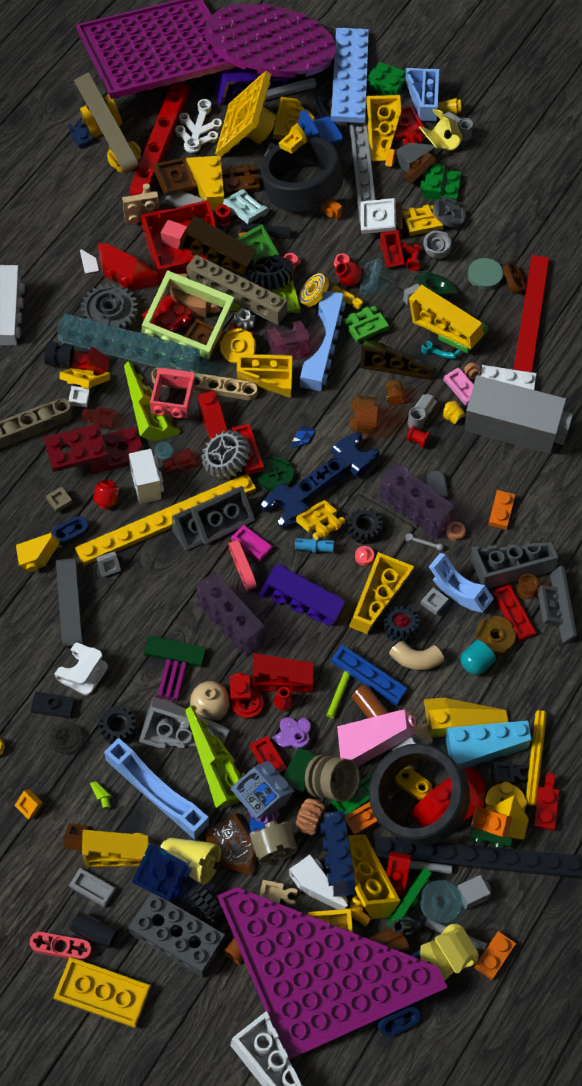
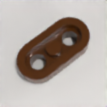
(514, 278)

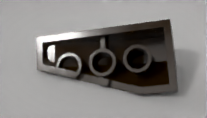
(387, 359)

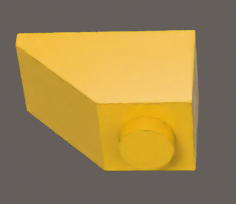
(36, 552)

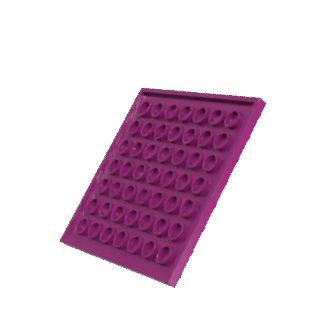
(151, 47)

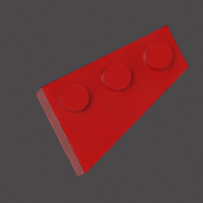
(276, 672)

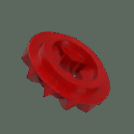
(252, 710)

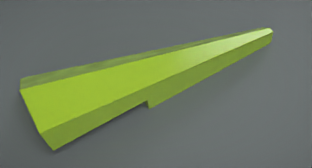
(149, 425)
(216, 761)

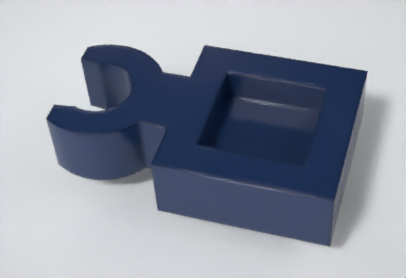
(80, 135)

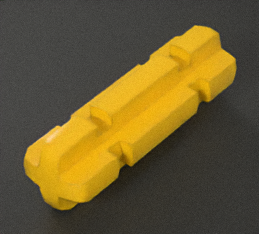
(348, 297)

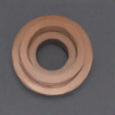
(472, 370)

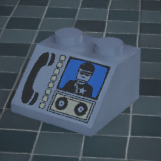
(263, 790)

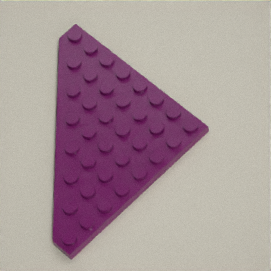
(319, 976)

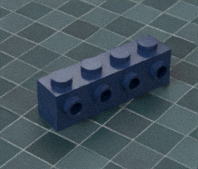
(338, 854)

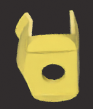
(437, 135)
(450, 951)

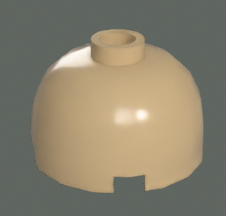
(210, 700)

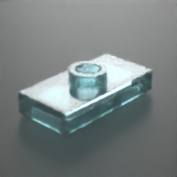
(371, 276)

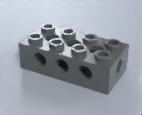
(177, 948)

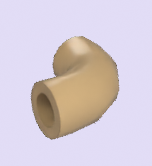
(416, 659)

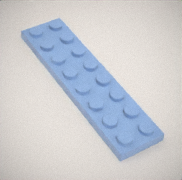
(350, 75)

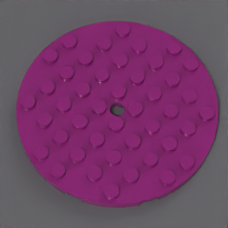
(270, 40)

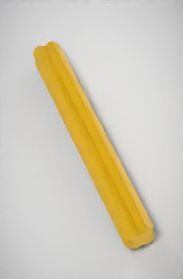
(535, 758)

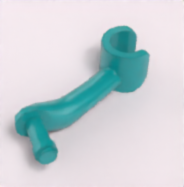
(430, 349)

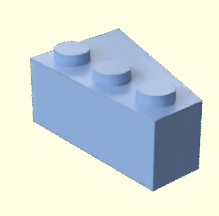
(424, 91)

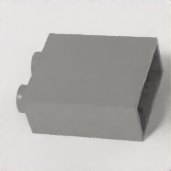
(516, 415)

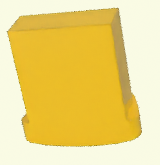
(293, 140)

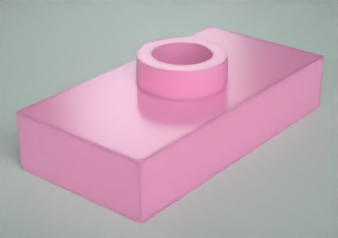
(459, 384)

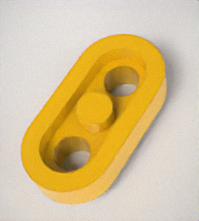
(412, 783)

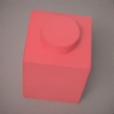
(172, 234)

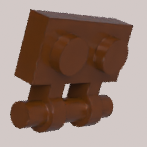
(246, 182)

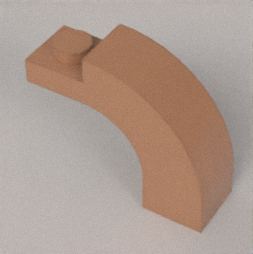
(196, 305)

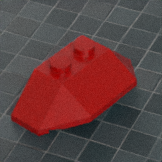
(126, 269)
(437, 800)

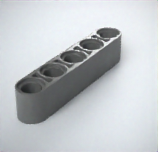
(69, 602)

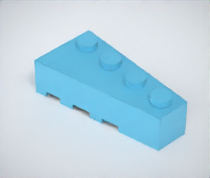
(486, 742)

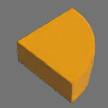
(391, 157)

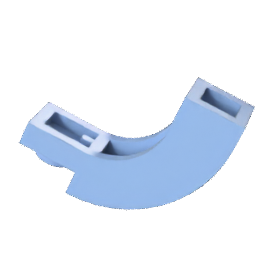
(466, 593)

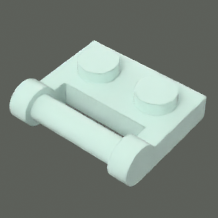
(245, 206)

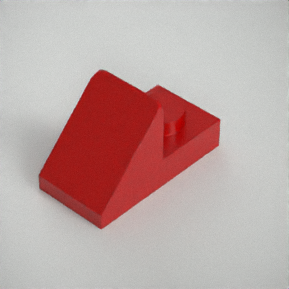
(391, 248)
(93, 361)
(398, 871)

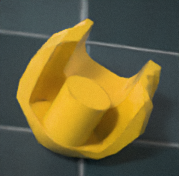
(453, 412)

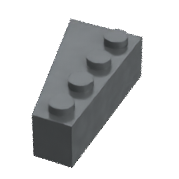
(508, 564)

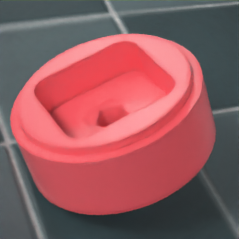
(364, 555)

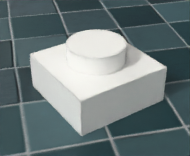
(79, 396)

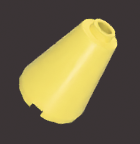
(201, 854)

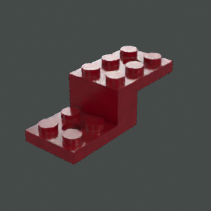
(93, 448)

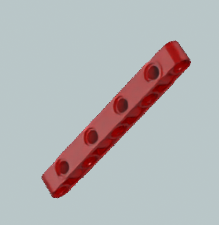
(160, 137)

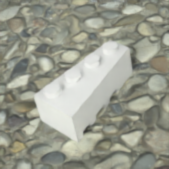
(10, 304)
(263, 1053)

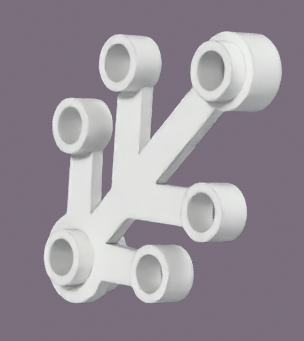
(193, 143)

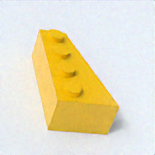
(444, 318)
(382, 585)

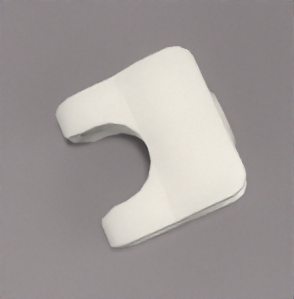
(86, 673)

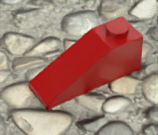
(211, 413)

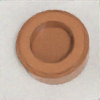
(455, 531)

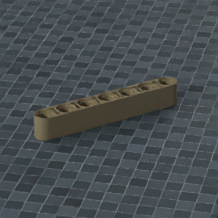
(106, 123)

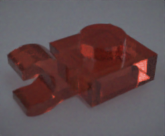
(101, 416)
(182, 460)

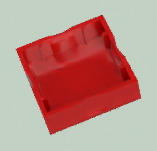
(167, 257)

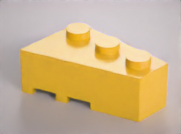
(208, 178)
(266, 371)
(113, 849)

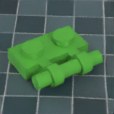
(368, 327)

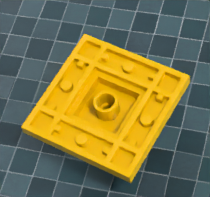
(247, 116)

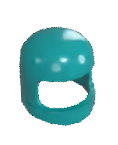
(477, 658)

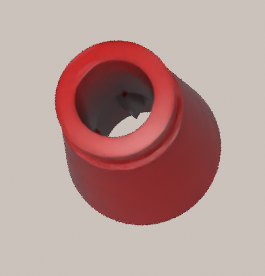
(283, 699)

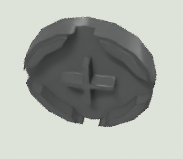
(449, 212)

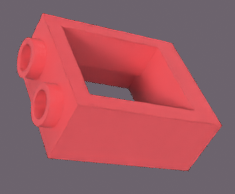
(167, 377)

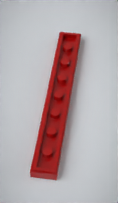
(531, 314)

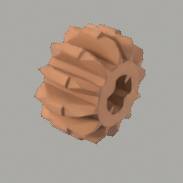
(310, 816)

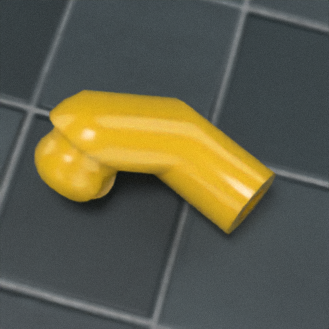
(357, 911)

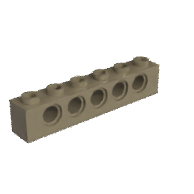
(244, 292)

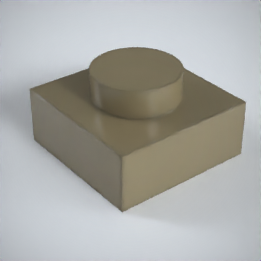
(59, 499)

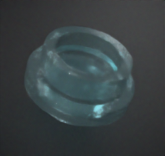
(163, 450)

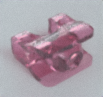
(290, 343)

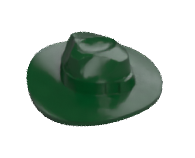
(436, 283)

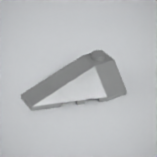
(169, 726)

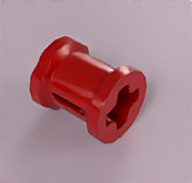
(222, 213)
(417, 436)

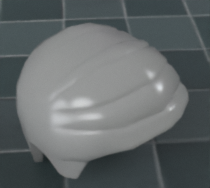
(437, 244)

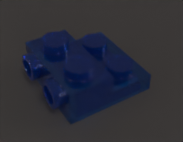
(162, 872)

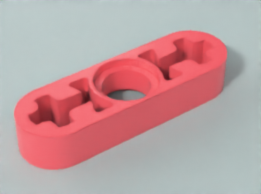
(242, 565)
(56, 938)

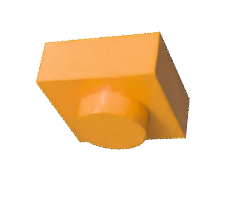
(28, 804)

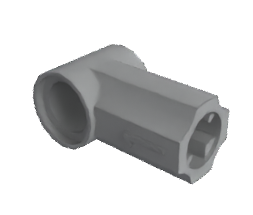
(465, 125)
(421, 411)

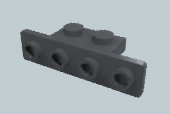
(556, 604)

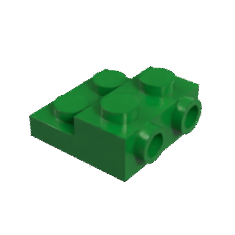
(386, 80)
(440, 183)

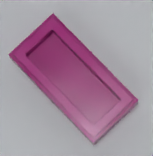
(252, 543)

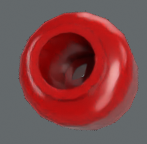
(106, 494)

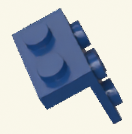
(320, 128)

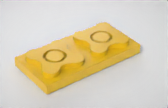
(102, 992)

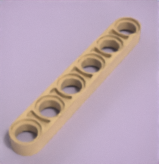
(222, 383)

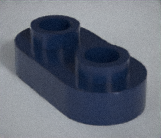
(69, 530)
(398, 1020)

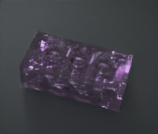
(415, 500)
(230, 614)

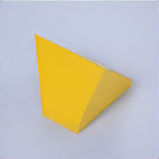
(519, 819)

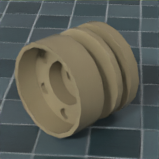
(332, 778)

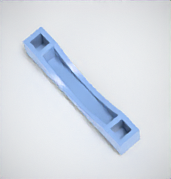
(314, 369)
(180, 810)

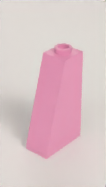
(374, 735)

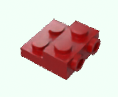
(171, 315)

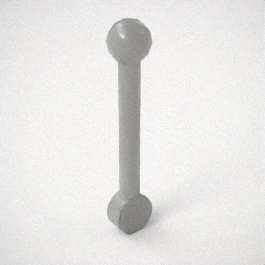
(409, 537)

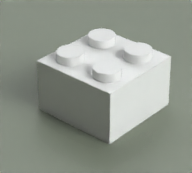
(146, 476)

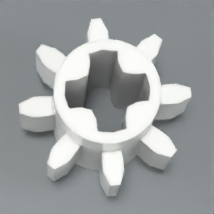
(244, 319)

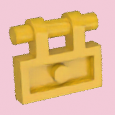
(422, 223)
(317, 516)

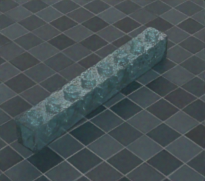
(127, 344)

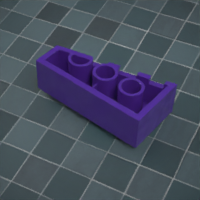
(234, 81)
(302, 595)

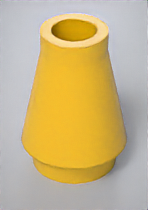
(453, 106)

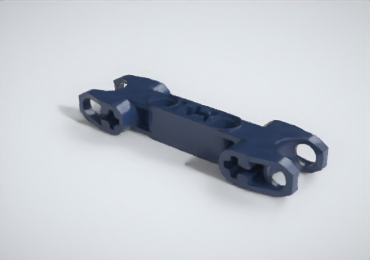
(346, 460)

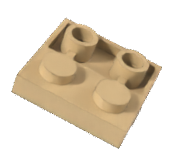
(140, 204)

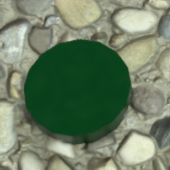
(275, 473)

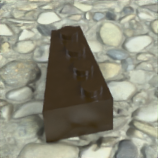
(216, 246)

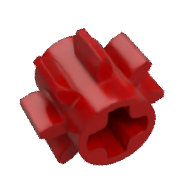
(413, 137)

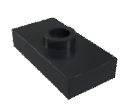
(52, 705)

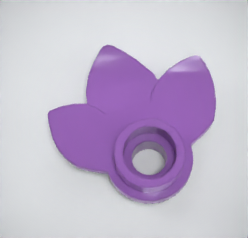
(291, 732)

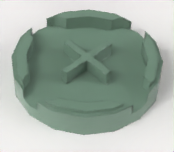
(485, 273)

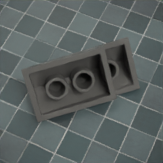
(212, 518)

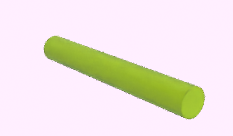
(338, 695)

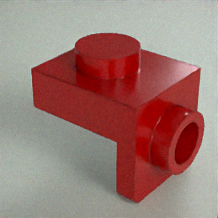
(240, 687)

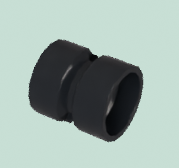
(57, 354)

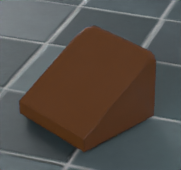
(74, 836)

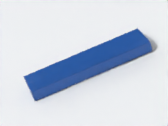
(369, 675)

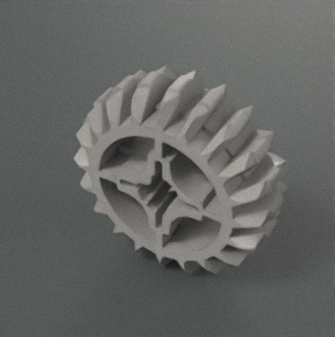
(222, 451)

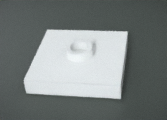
(378, 216)

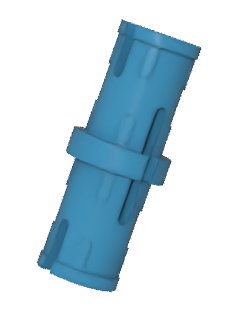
(314, 545)

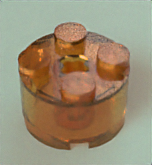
(364, 414)

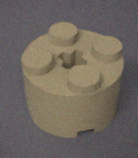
(273, 842)

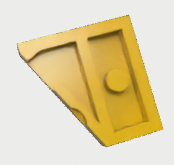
(83, 377)

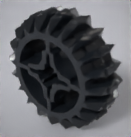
(270, 272)

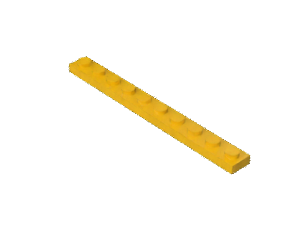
(153, 524)

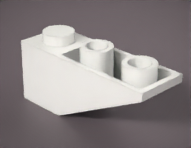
(313, 882)

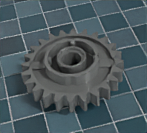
(110, 306)

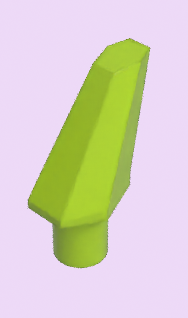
(101, 795)

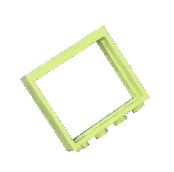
(197, 290)

